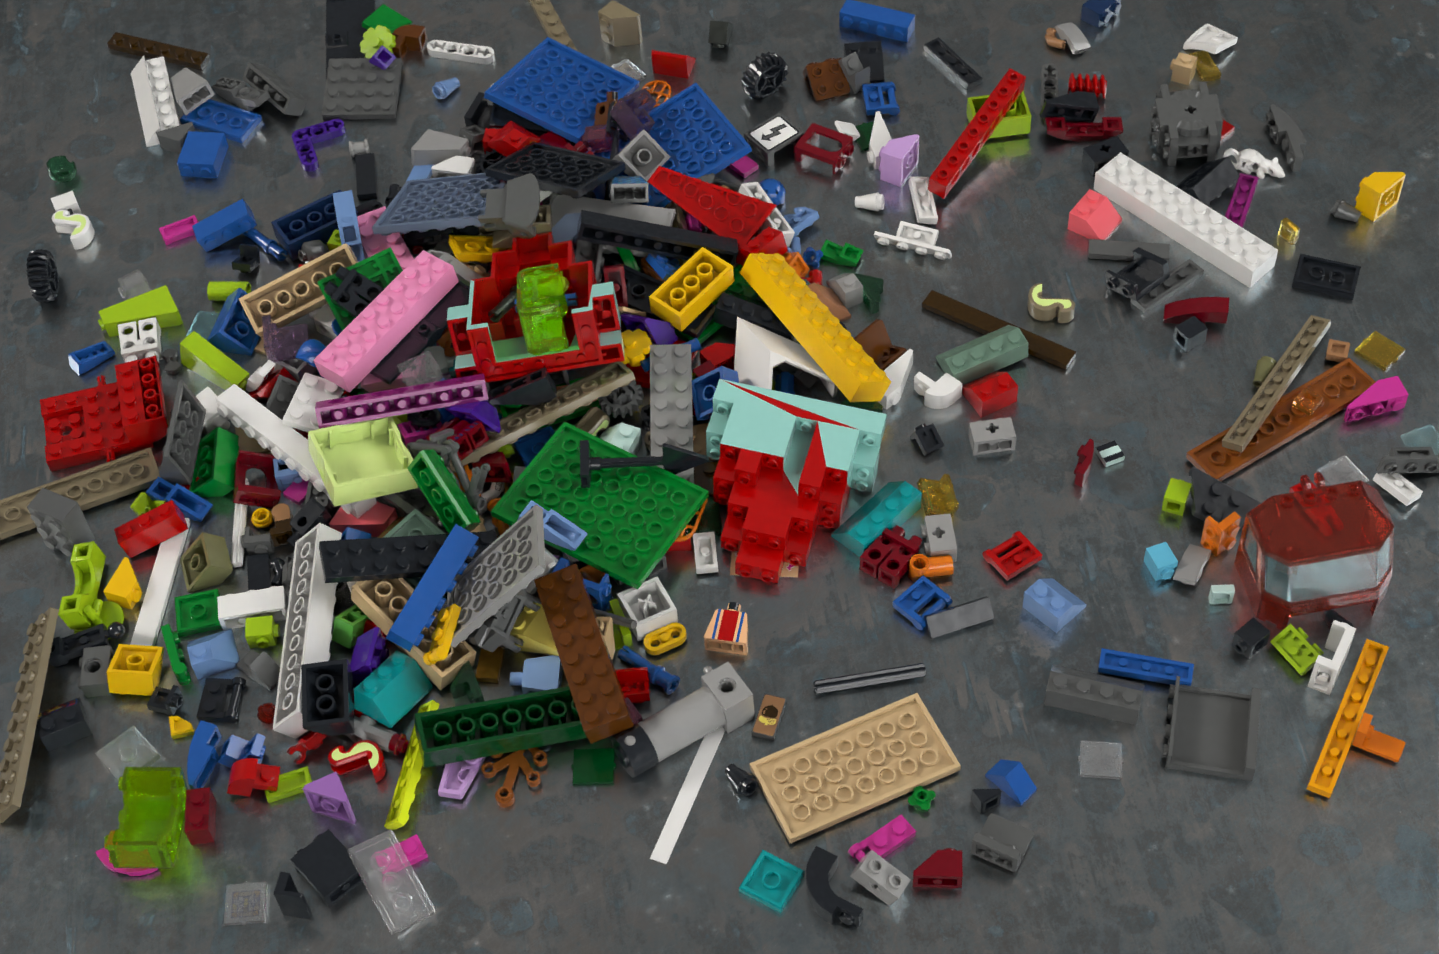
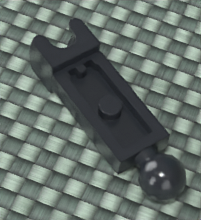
(73, 645)

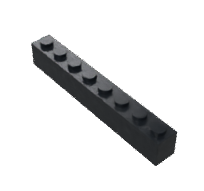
(652, 237)

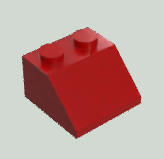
(767, 242)
(991, 393)

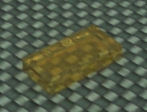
(1206, 67)

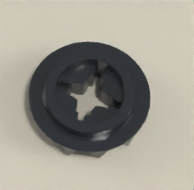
(433, 417)

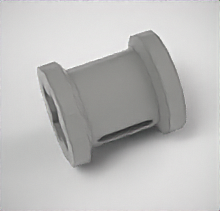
(359, 148)

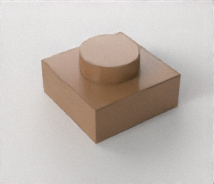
(1337, 350)

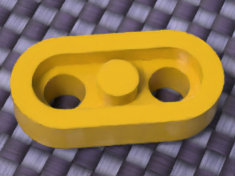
(664, 638)

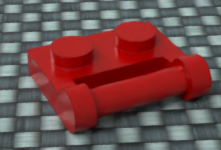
(1017, 559)

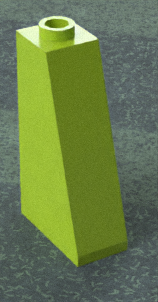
(148, 305)
(211, 363)

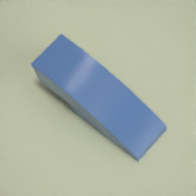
(558, 529)

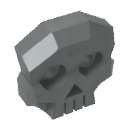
(497, 628)

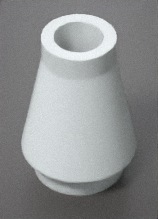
(870, 202)

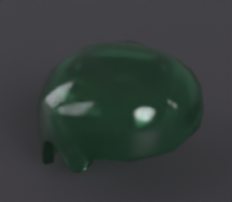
(61, 169)

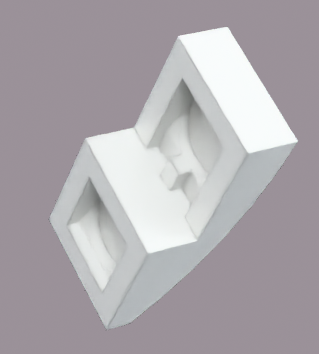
(260, 376)

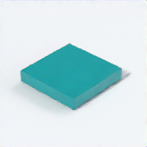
(771, 881)

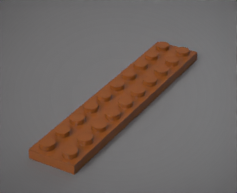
(1338, 388)

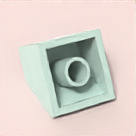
(624, 437)

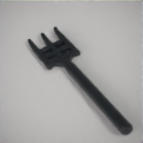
(615, 144)

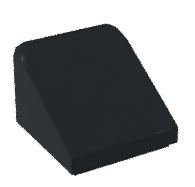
(985, 799)

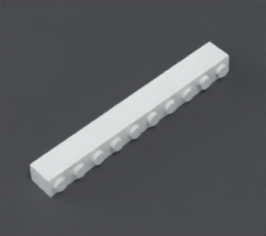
(280, 439)

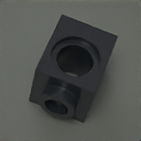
(1250, 638)

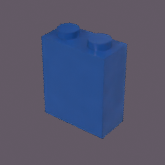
(202, 154)

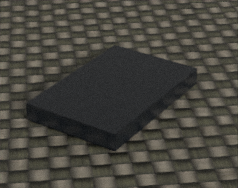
(1326, 276)

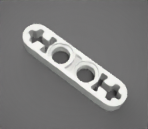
(481, 54)

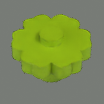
(375, 39)

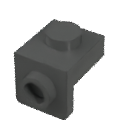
(257, 543)

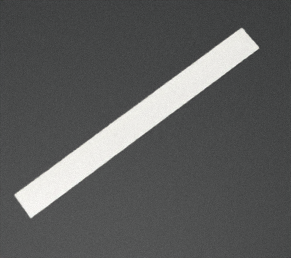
(687, 796)

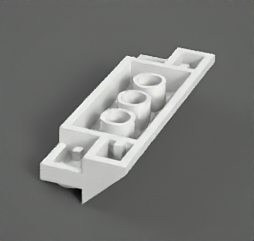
(154, 98)

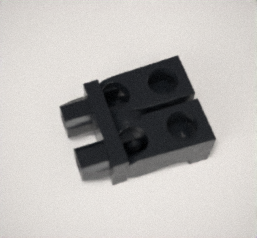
(353, 293)

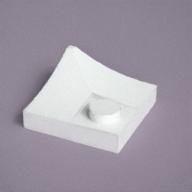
(1210, 39)

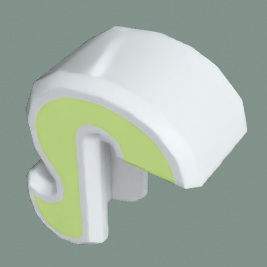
(77, 225)

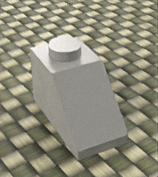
(847, 289)

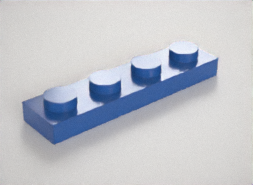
(1145, 667)

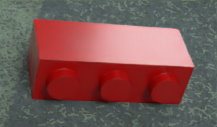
(151, 528)

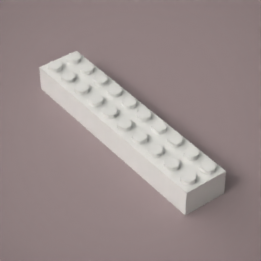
(1185, 220)
(306, 627)

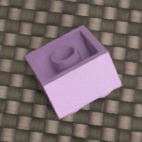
(899, 159)

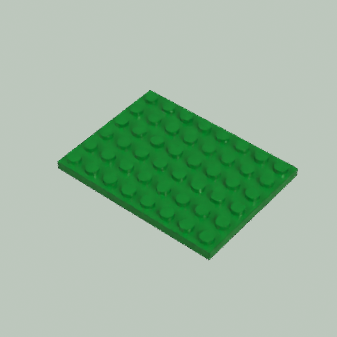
(626, 511)

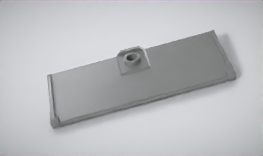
(566, 205)

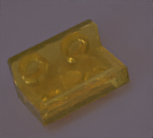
(938, 496)

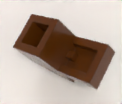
(409, 38)

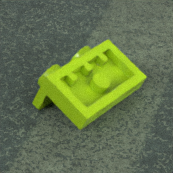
(1296, 649)

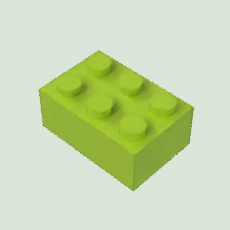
(1015, 122)

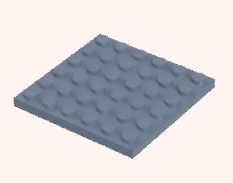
(437, 204)

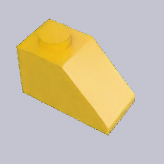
(124, 586)

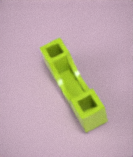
(88, 568)

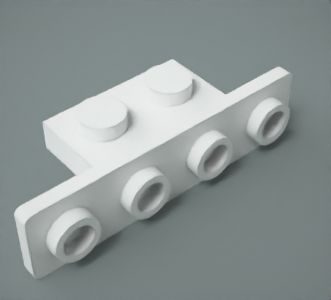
(914, 237)

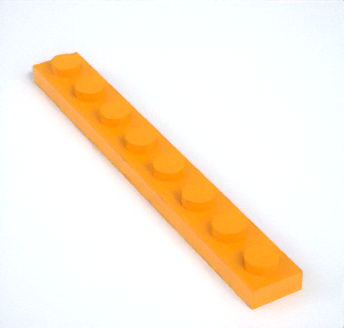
(1347, 718)

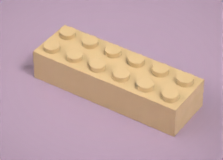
(296, 291)
(383, 603)

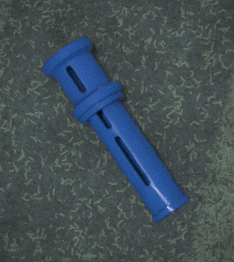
(656, 674)

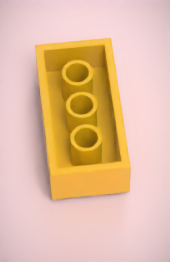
(691, 289)

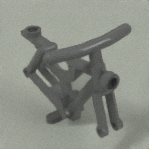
(448, 451)

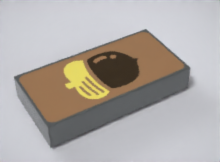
(769, 717)

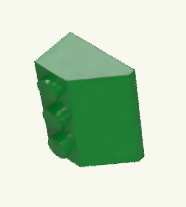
(215, 464)

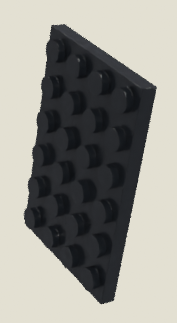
(557, 169)

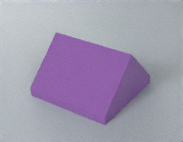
(329, 798)

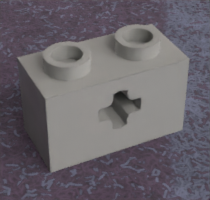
(992, 436)
(939, 536)
(880, 877)

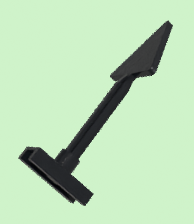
(673, 460)

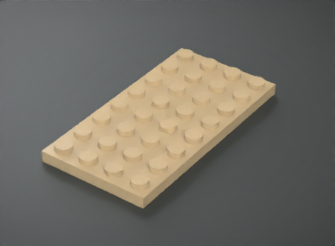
(854, 767)

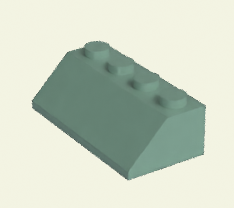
(984, 354)

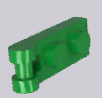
(176, 655)

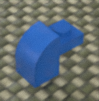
(238, 748)

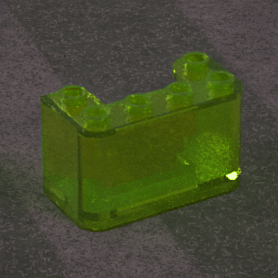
(541, 309)
(150, 818)

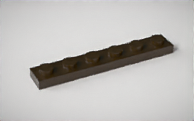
(154, 49)

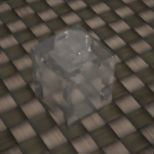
(133, 285)

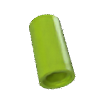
(222, 289)

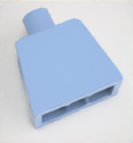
(539, 674)

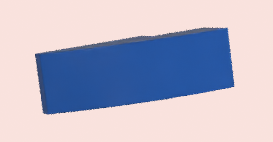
(188, 502)
(202, 754)

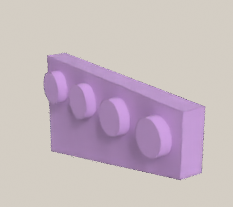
(458, 777)

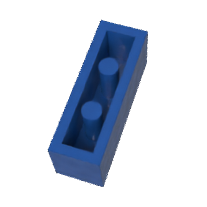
(224, 225)

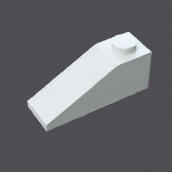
(879, 138)
(898, 375)

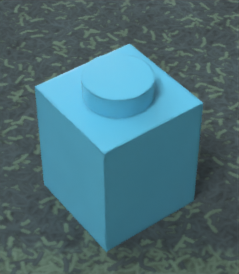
(1160, 561)

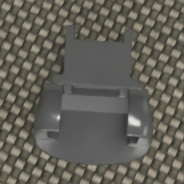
(513, 207)

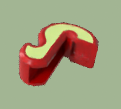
(358, 755)

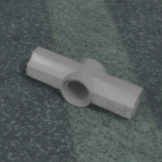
(368, 729)

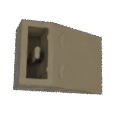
(503, 238)

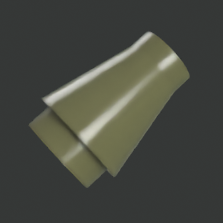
(1263, 369)

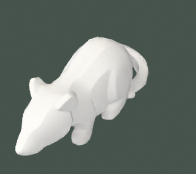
(1252, 161)

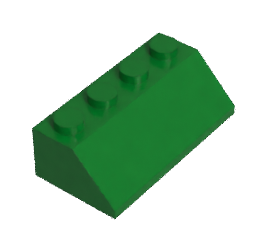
(442, 491)

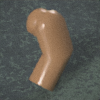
(1051, 39)

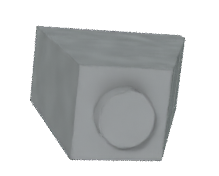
(190, 90)
(437, 147)

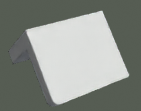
(66, 202)

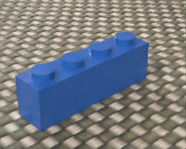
(877, 20)

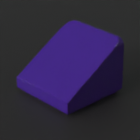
(382, 58)

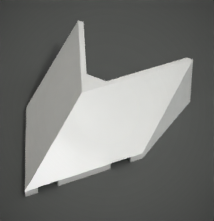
(762, 350)

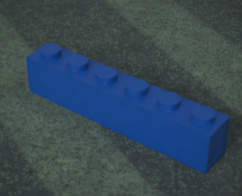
(432, 588)

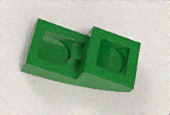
(846, 256)

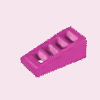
(409, 434)

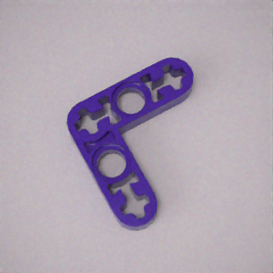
(336, 129)

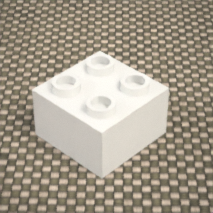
(648, 606)

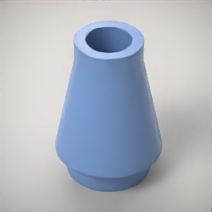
(444, 88)

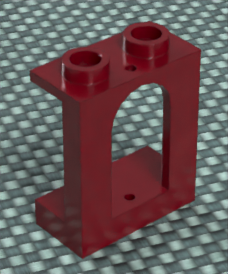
(806, 147)
(254, 495)

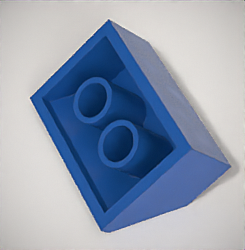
(233, 329)

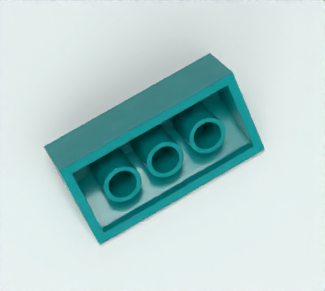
(886, 509)

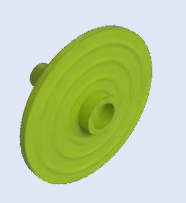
(103, 612)

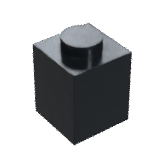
(1190, 334)

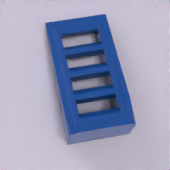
(84, 359)

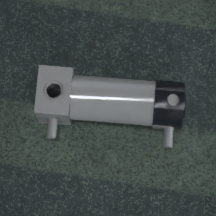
(719, 703)

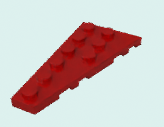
(716, 207)

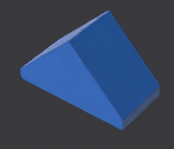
(1012, 779)

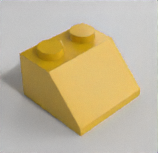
(1379, 193)
(135, 669)

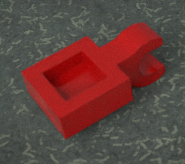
(311, 740)

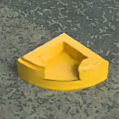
(180, 727)

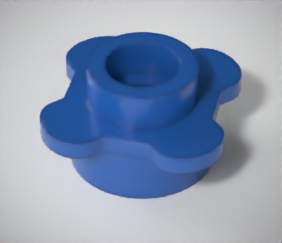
(807, 255)

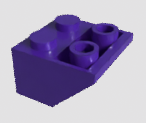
(368, 655)

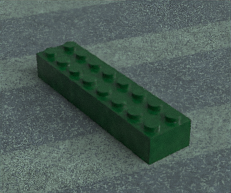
(497, 726)

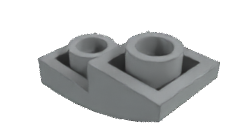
(1073, 36)
(1192, 564)

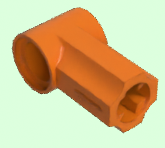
(930, 566)

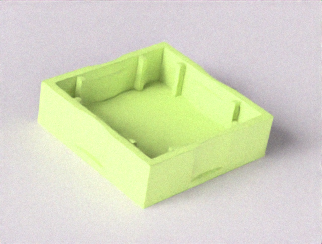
(361, 460)

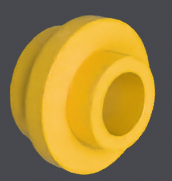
(265, 515)

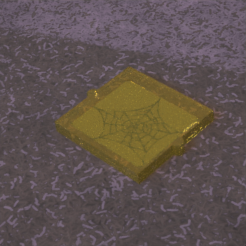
(1379, 350)

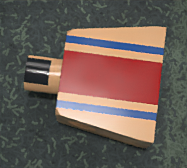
(728, 631)

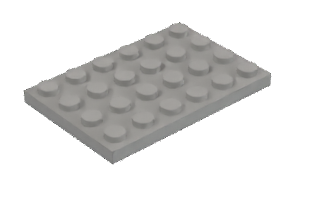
(499, 573)

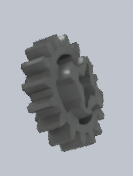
(623, 400)

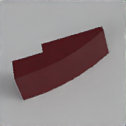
(1203, 308)

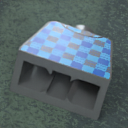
(629, 189)

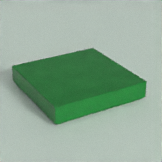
(386, 17)
(197, 613)

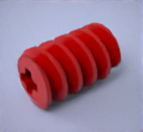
(1088, 85)

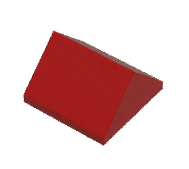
(672, 64)

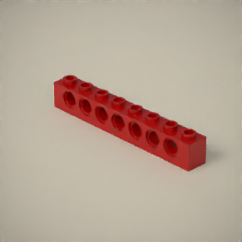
(976, 133)

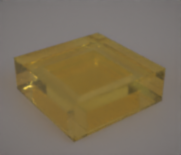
(1289, 231)

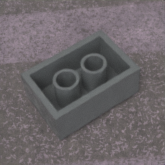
(59, 521)

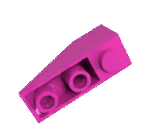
(1381, 397)

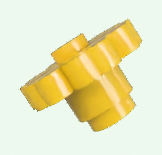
(635, 346)

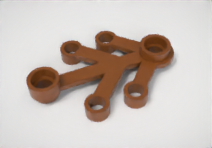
(514, 761)

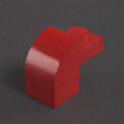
(249, 774)

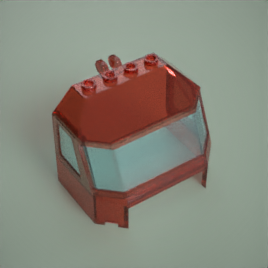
(1316, 550)

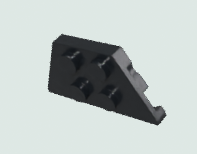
(1217, 498)

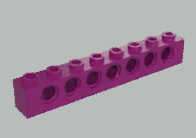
(401, 401)

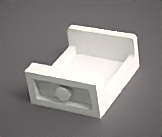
(1326, 670)

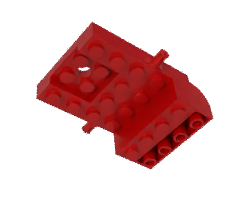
(107, 417)

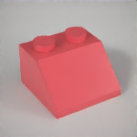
(1094, 217)

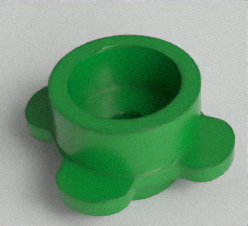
(921, 804)

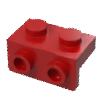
(634, 683)

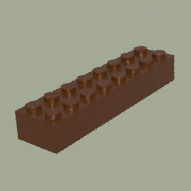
(583, 654)

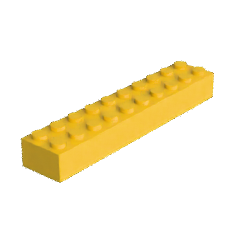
(815, 328)

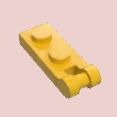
(442, 635)

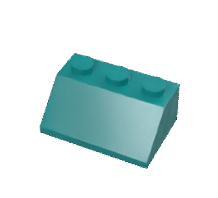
(392, 689)

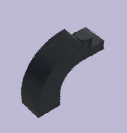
(824, 901)

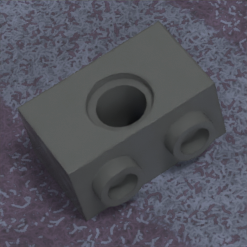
(94, 671)

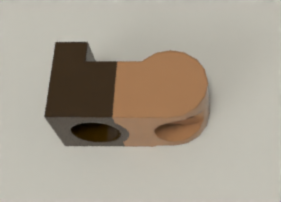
(283, 530)

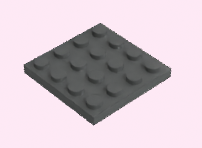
(361, 89)

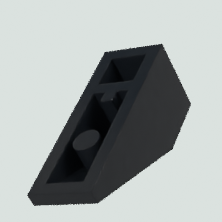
(1072, 106)
(526, 390)

